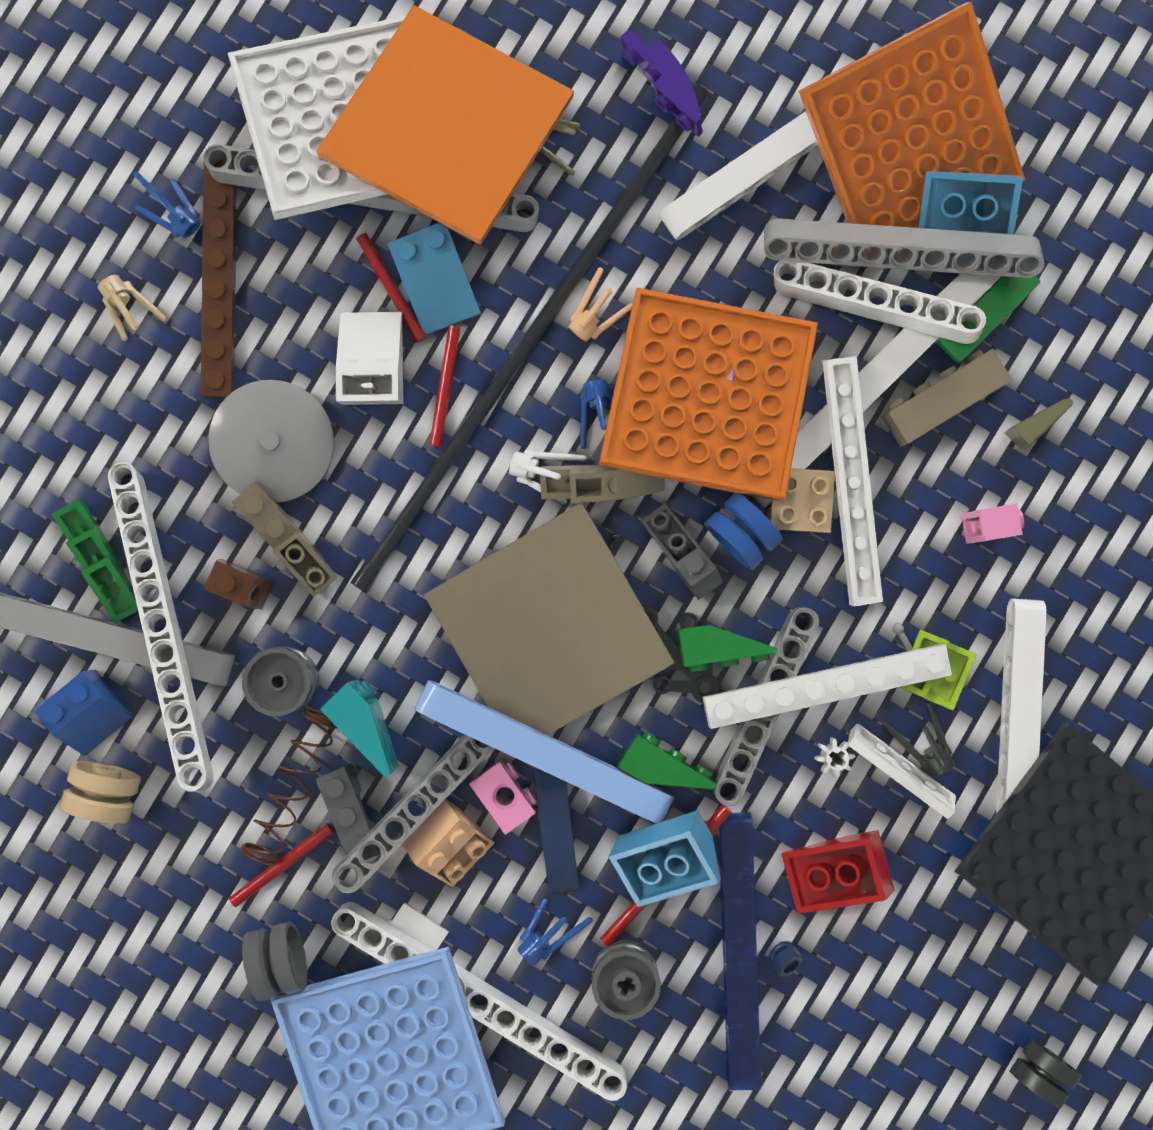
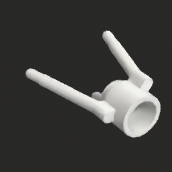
(525, 466)

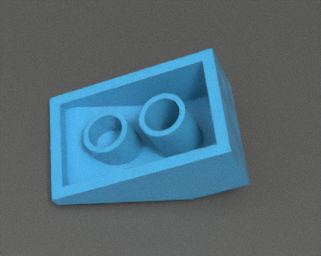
(970, 202)
(434, 278)

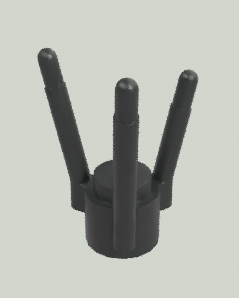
(937, 755)

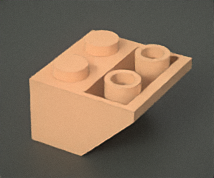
(447, 843)

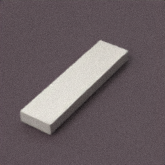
(902, 770)

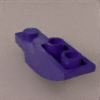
(669, 79)

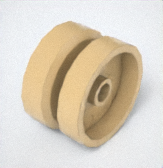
(99, 792)

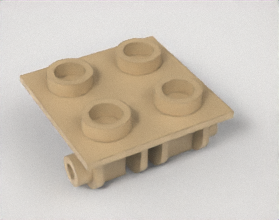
(806, 503)

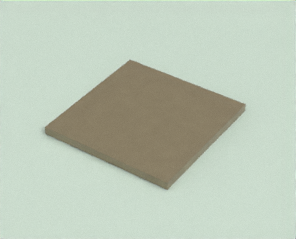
(550, 624)

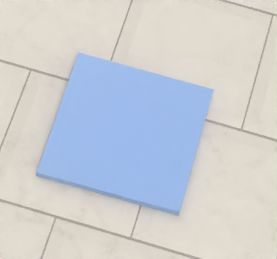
(389, 1049)

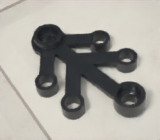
(696, 677)

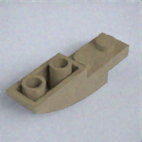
(597, 484)
(285, 538)

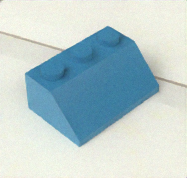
(666, 859)

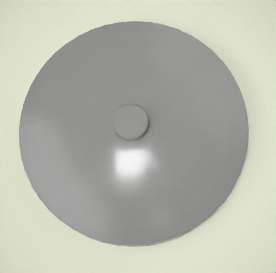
(271, 437)

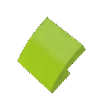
(946, 689)

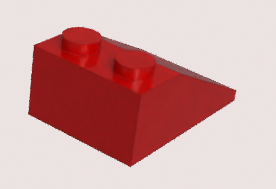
(839, 873)

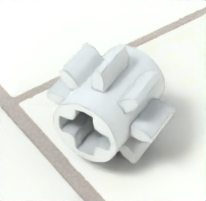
(827, 760)

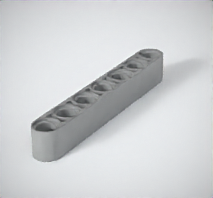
(754, 749)
(401, 814)

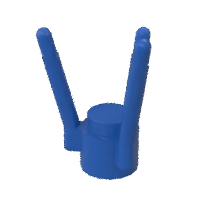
(182, 220)
(597, 395)
(537, 946)

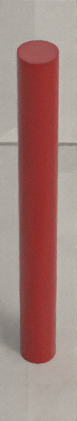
(391, 287)
(444, 386)
(283, 863)

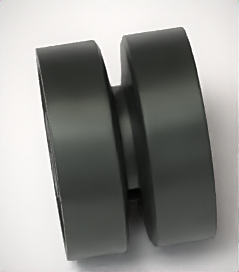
(1045, 1073)

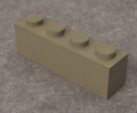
(947, 397)

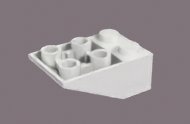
(370, 359)

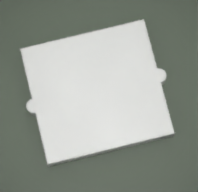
(417, 927)

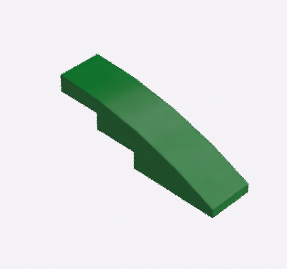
(996, 305)
(97, 559)

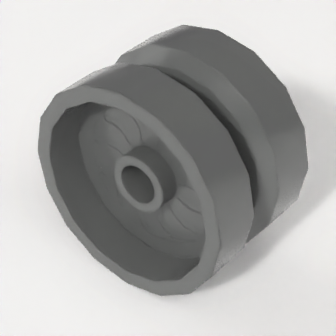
(262, 686)
(274, 961)
(625, 998)

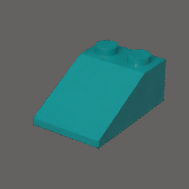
(361, 720)

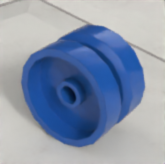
(743, 531)

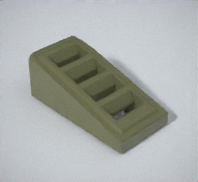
(1032, 428)

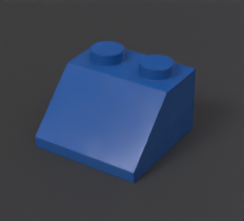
(83, 712)

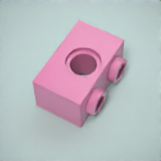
(992, 523)
(506, 814)

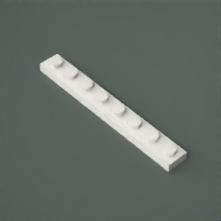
(852, 480)
(826, 686)

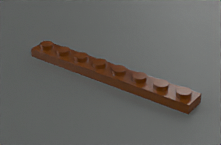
(218, 286)

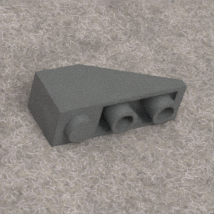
(682, 551)

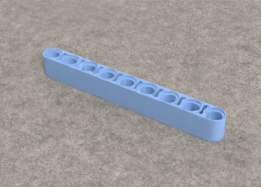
(543, 752)

